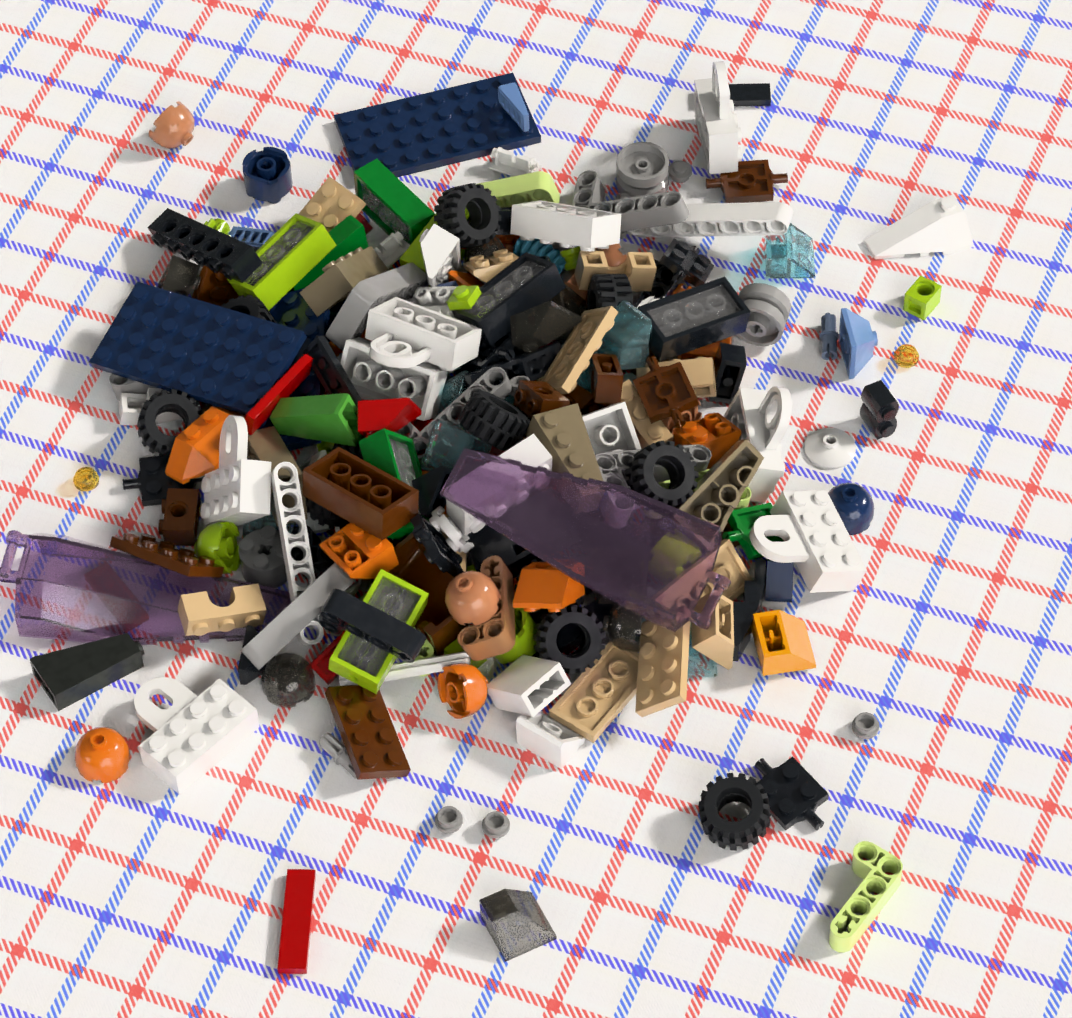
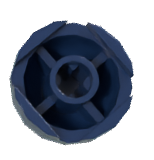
(853, 506)

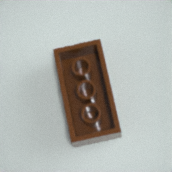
(360, 493)

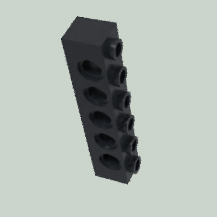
(204, 245)

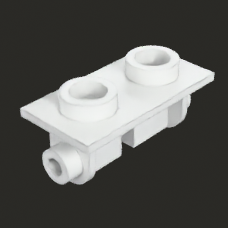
(507, 163)
(394, 248)

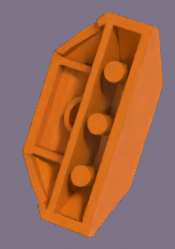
(197, 447)

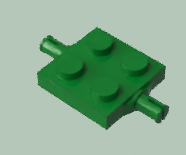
(742, 521)

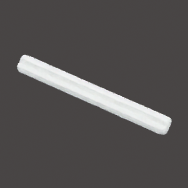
(419, 667)

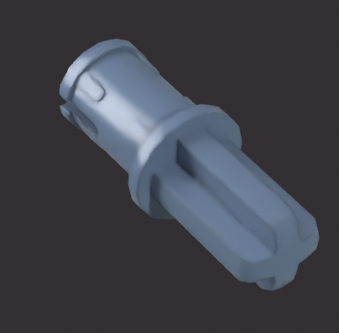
(829, 336)

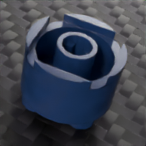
(267, 174)

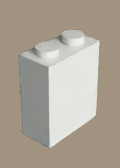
(528, 685)

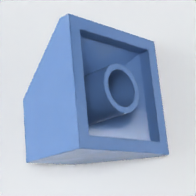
(855, 341)

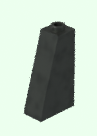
(86, 668)

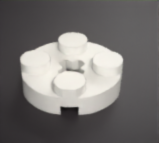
(456, 538)

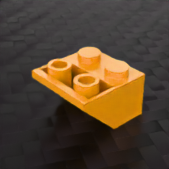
(781, 643)

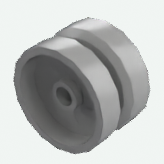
(642, 169)
(767, 316)

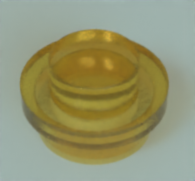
(906, 356)
(86, 479)

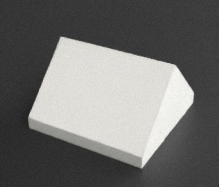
(547, 738)

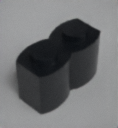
(879, 409)

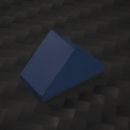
(779, 581)

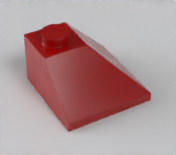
(386, 414)

